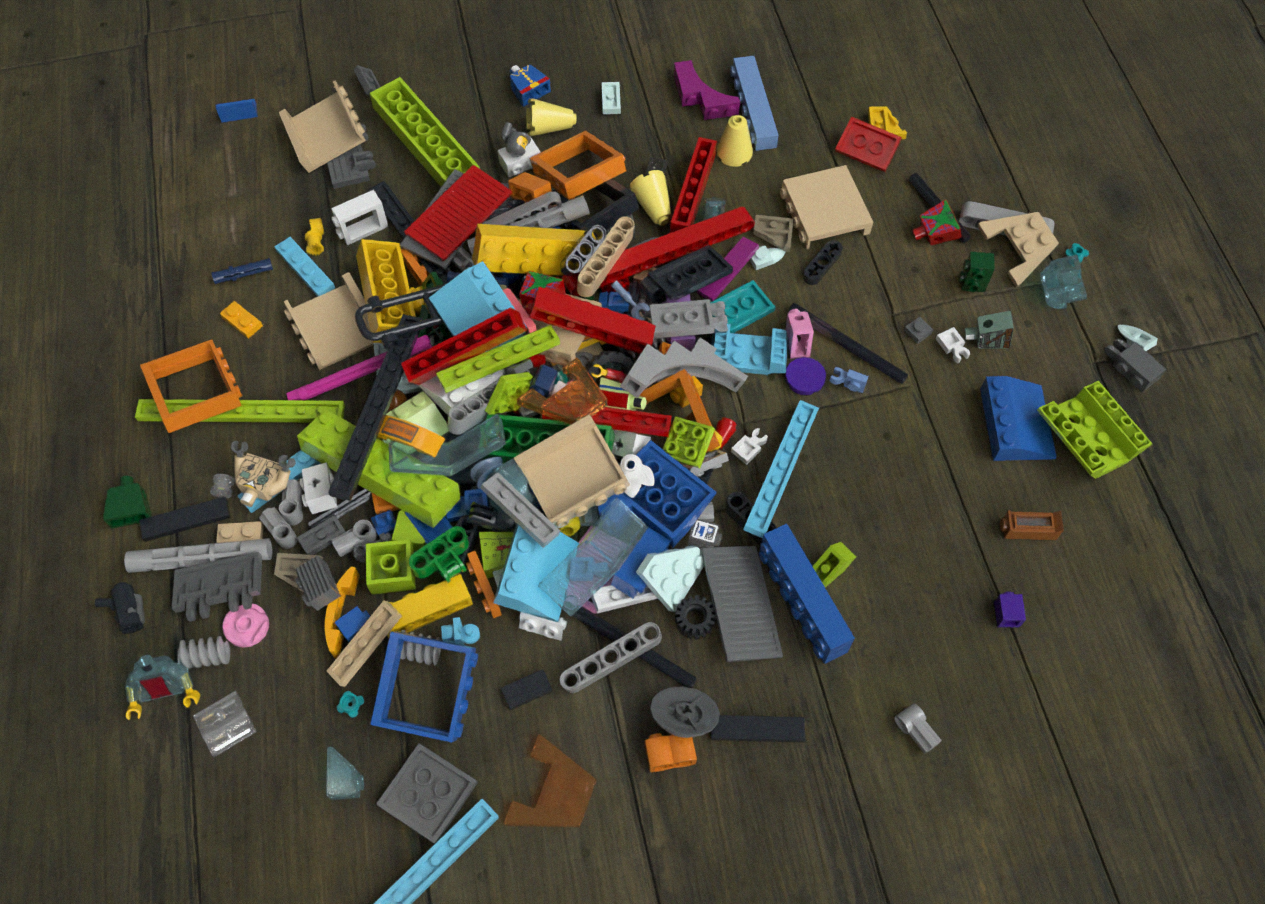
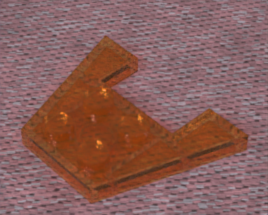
(572, 401)
(563, 794)

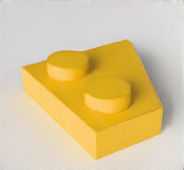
(882, 118)

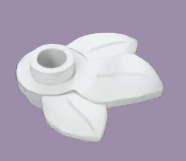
(636, 476)

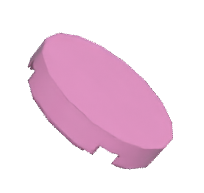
(246, 626)

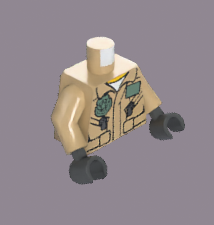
(259, 476)

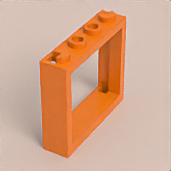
(571, 187)
(182, 360)
(683, 379)

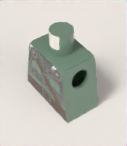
(992, 331)

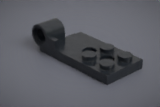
(674, 280)

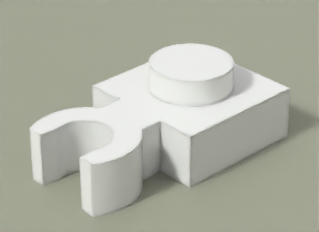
(953, 342)
(748, 447)

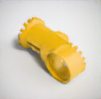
(314, 237)

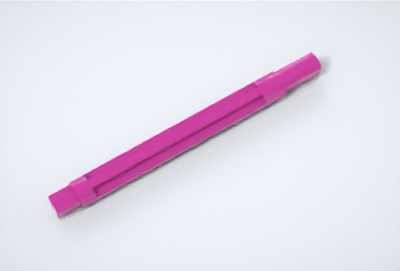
(350, 373)

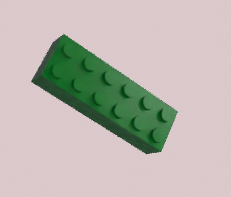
(524, 433)

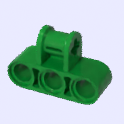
(448, 562)

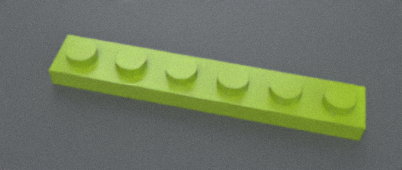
(498, 358)

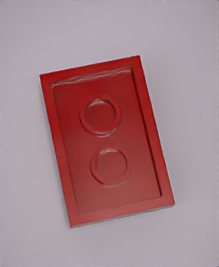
(868, 144)

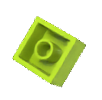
(389, 566)

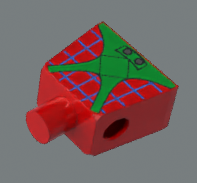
(938, 225)
(533, 281)

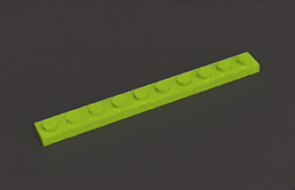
(249, 411)

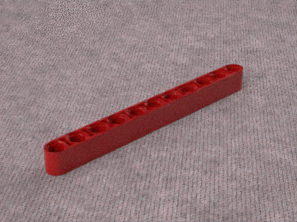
(673, 246)

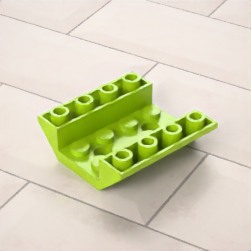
(1098, 426)

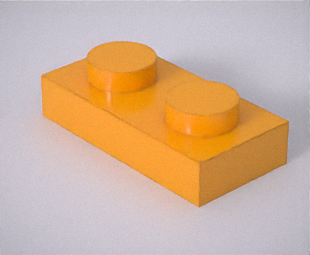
(241, 319)

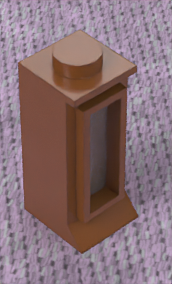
(1032, 525)

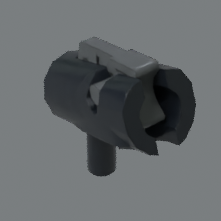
(126, 606)

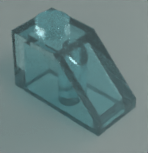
(713, 207)
(342, 777)

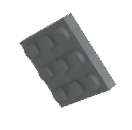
(427, 793)

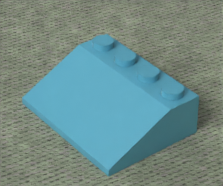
(470, 300)
(524, 570)

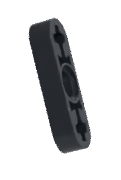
(822, 269)

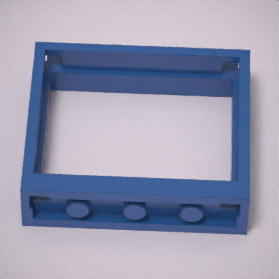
(388, 679)

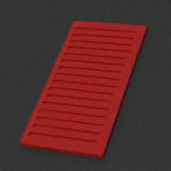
(458, 212)

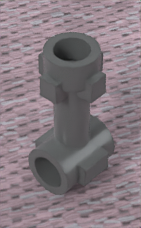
(360, 549)

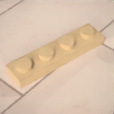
(364, 643)

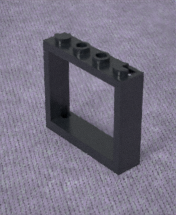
(624, 205)

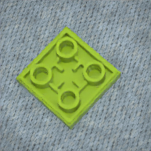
(507, 391)
(688, 441)

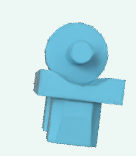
(458, 634)

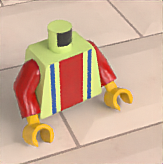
(615, 395)

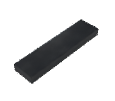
(184, 519)
(759, 729)

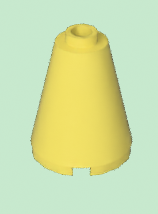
(548, 118)
(735, 142)
(653, 196)

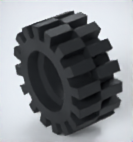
(695, 604)

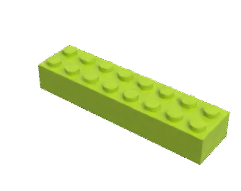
(420, 130)
(421, 495)

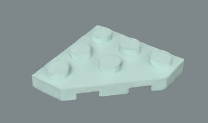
(671, 574)

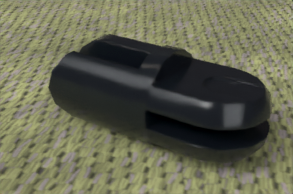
(490, 518)

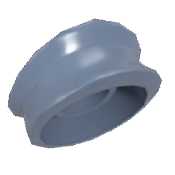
(484, 468)

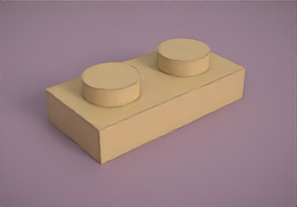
(239, 531)

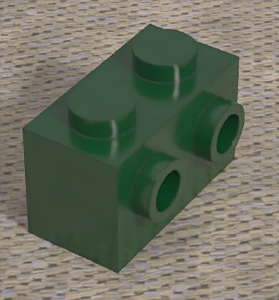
(977, 271)

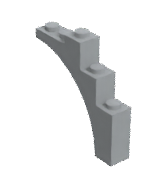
(698, 362)

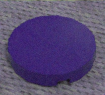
(805, 376)

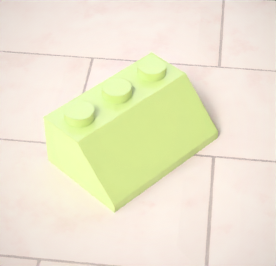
(422, 412)

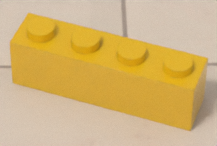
(431, 604)

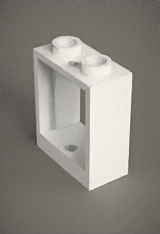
(354, 209)

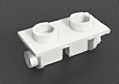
(542, 626)

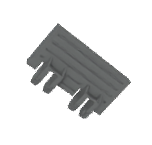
(351, 166)
(212, 582)

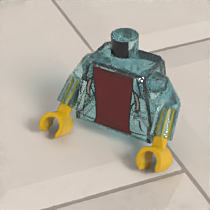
(157, 679)

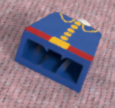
(528, 83)

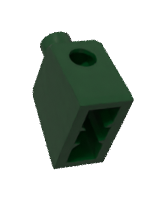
(126, 504)

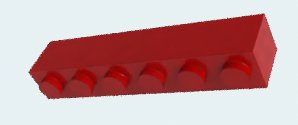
(694, 184)
(591, 320)
(464, 346)

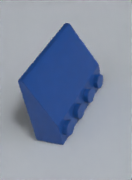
(1013, 420)
(673, 500)

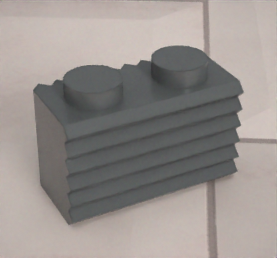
(316, 583)

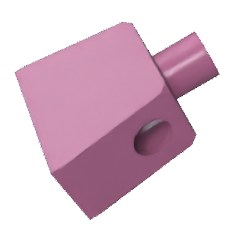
(799, 324)

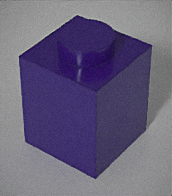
(1009, 610)

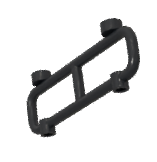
(390, 336)

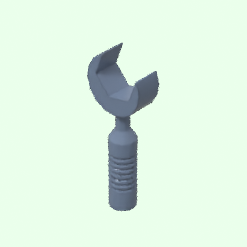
(628, 298)

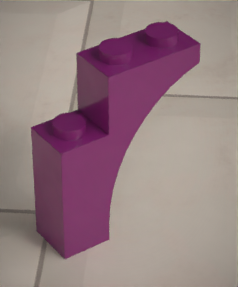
(695, 91)

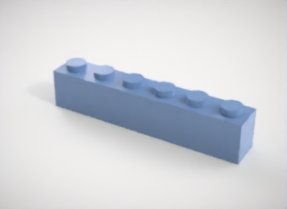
(754, 103)

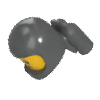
(515, 141)

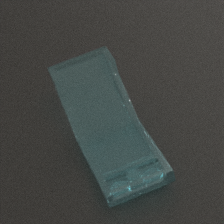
(452, 455)
(594, 558)

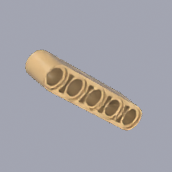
(605, 257)

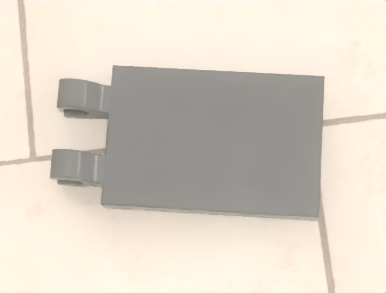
(688, 318)

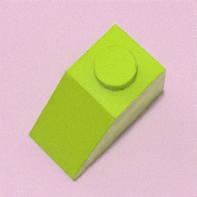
(833, 563)

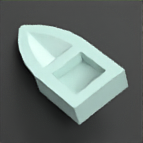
(766, 257)
(1137, 335)

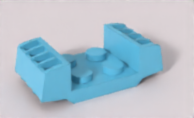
(753, 352)

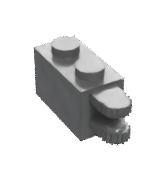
(1135, 364)

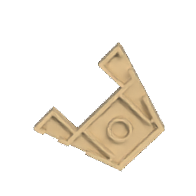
(1029, 238)

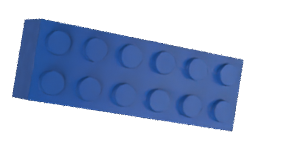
(805, 594)

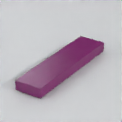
(737, 259)

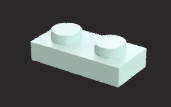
(611, 98)

